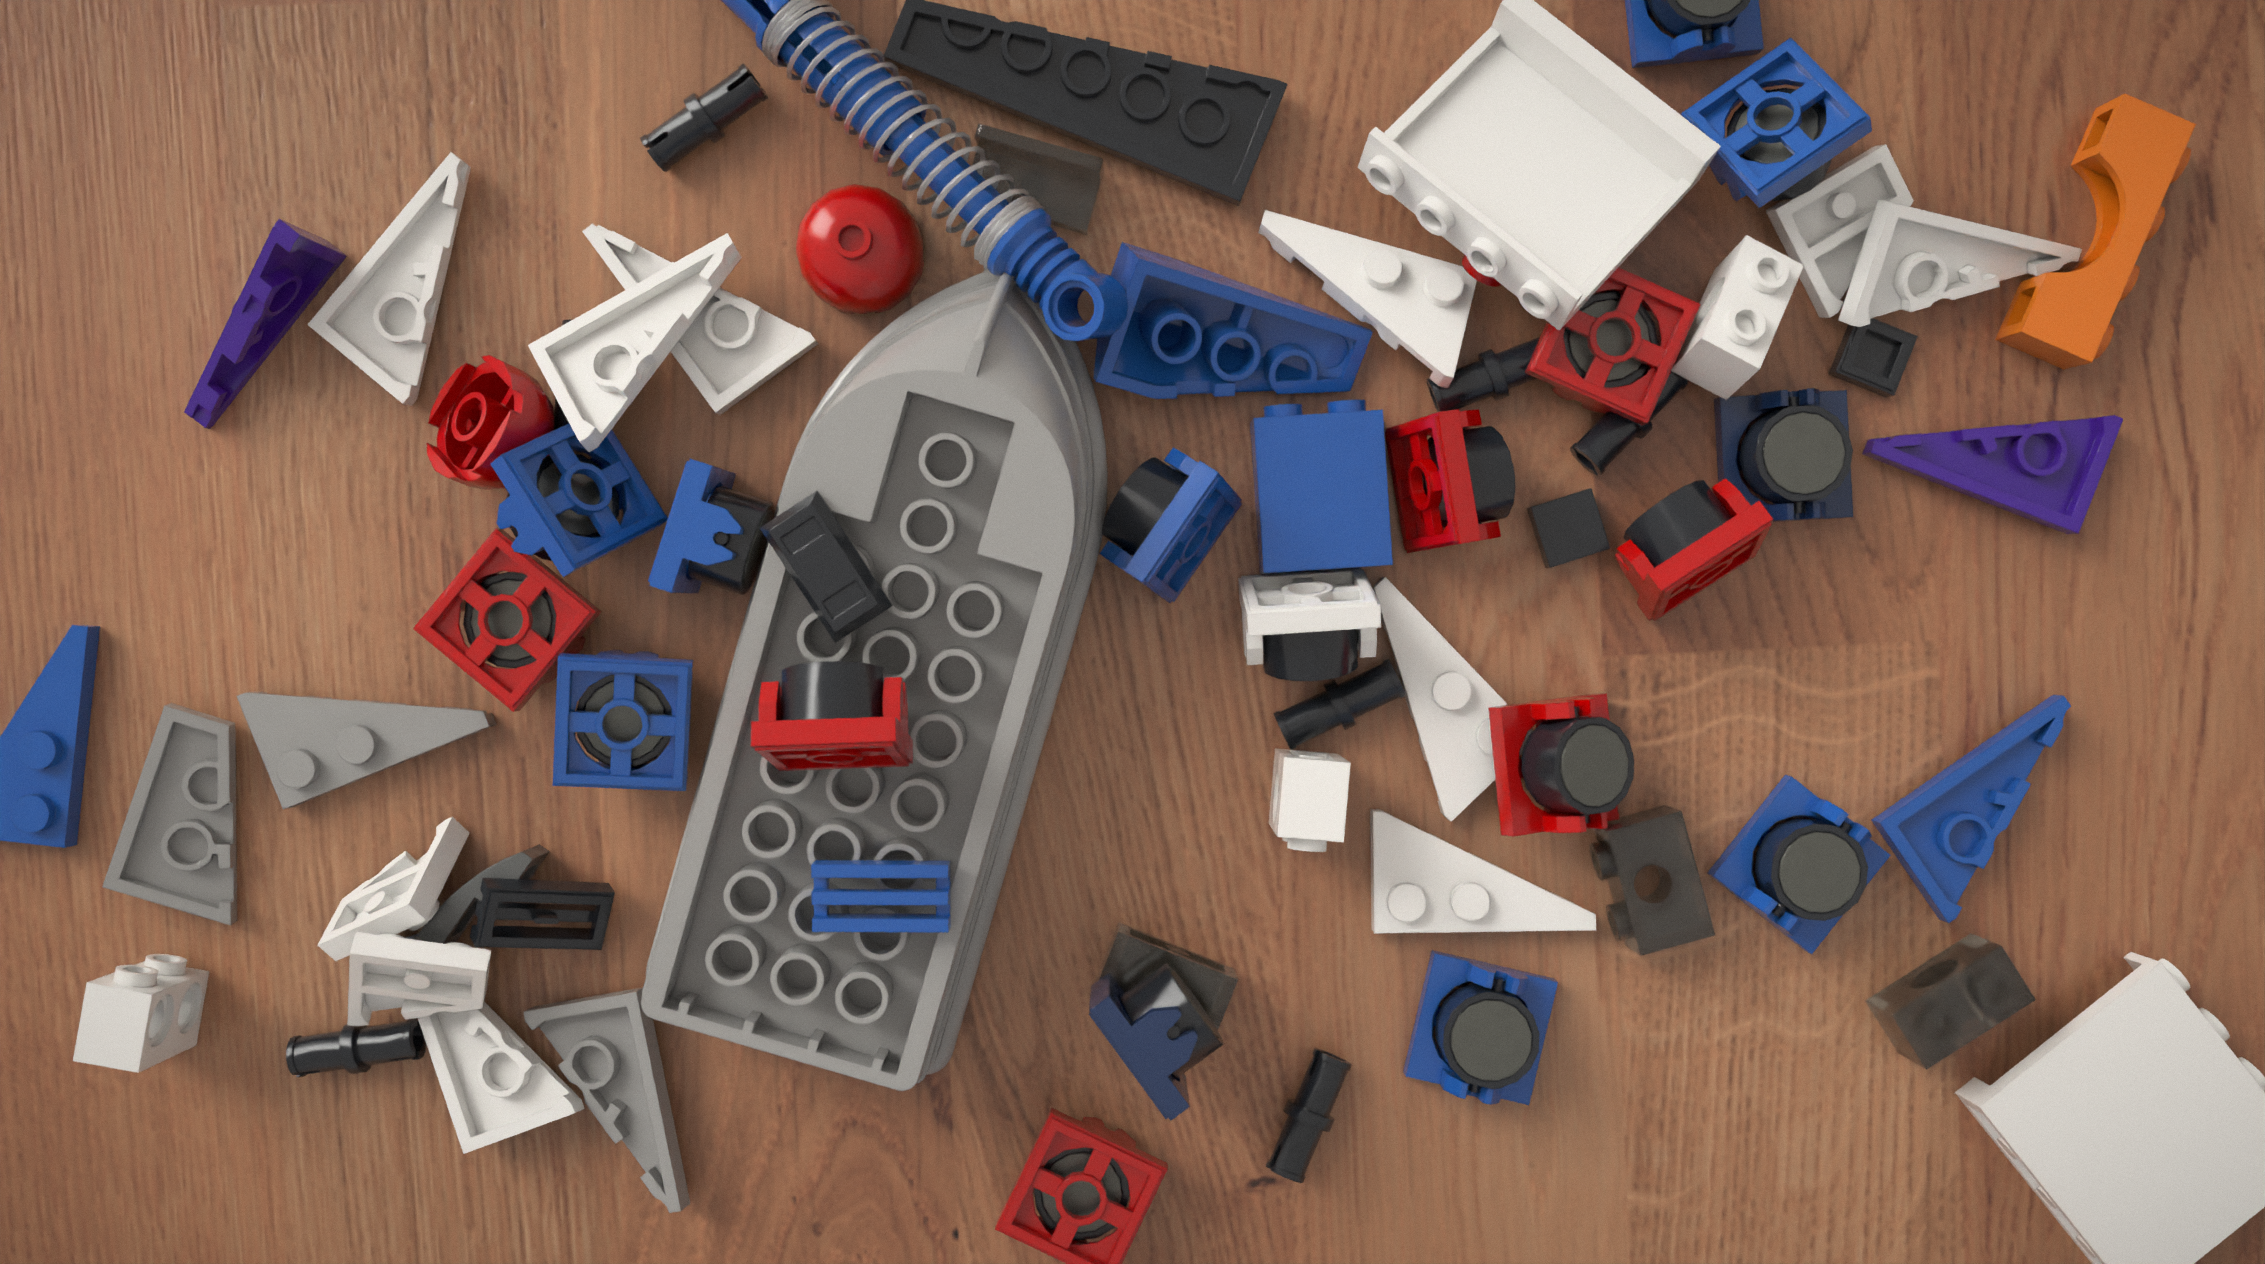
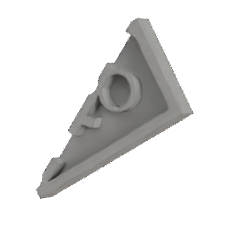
(329, 743)
(618, 1066)

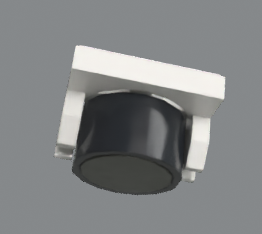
(1309, 622)

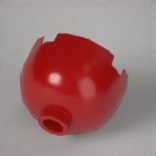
(860, 249)
(483, 416)

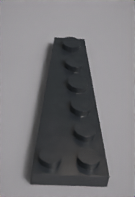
(1138, 106)

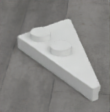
(1927, 256)
(1396, 291)
(391, 298)
(731, 341)
(614, 349)
(1445, 702)
(1439, 888)
(492, 1077)

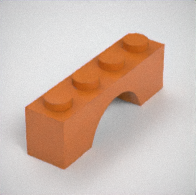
(2127, 164)

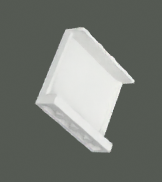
(1539, 160)
(2135, 1123)

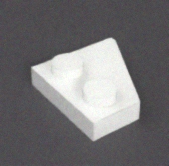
(1831, 222)
(398, 896)
(414, 975)

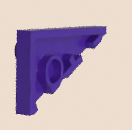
(277, 292)
(2026, 469)

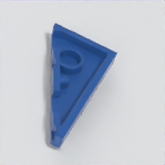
(47, 747)
(1955, 816)

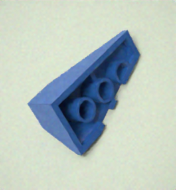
(1219, 336)

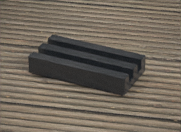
(496, 905)

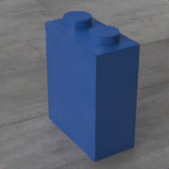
(1321, 488)

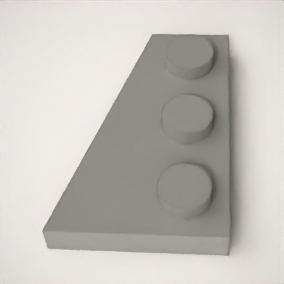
(182, 819)

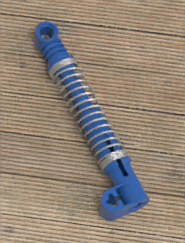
(1010, 235)

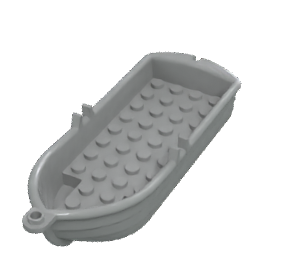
(978, 499)

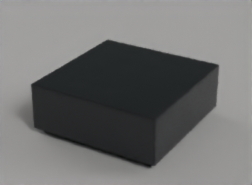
(1873, 356)
(1568, 528)

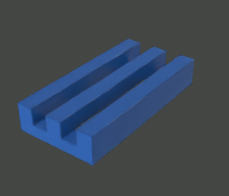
(881, 922)

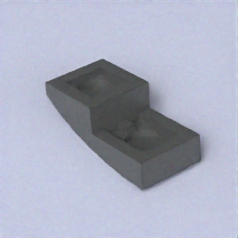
(460, 908)

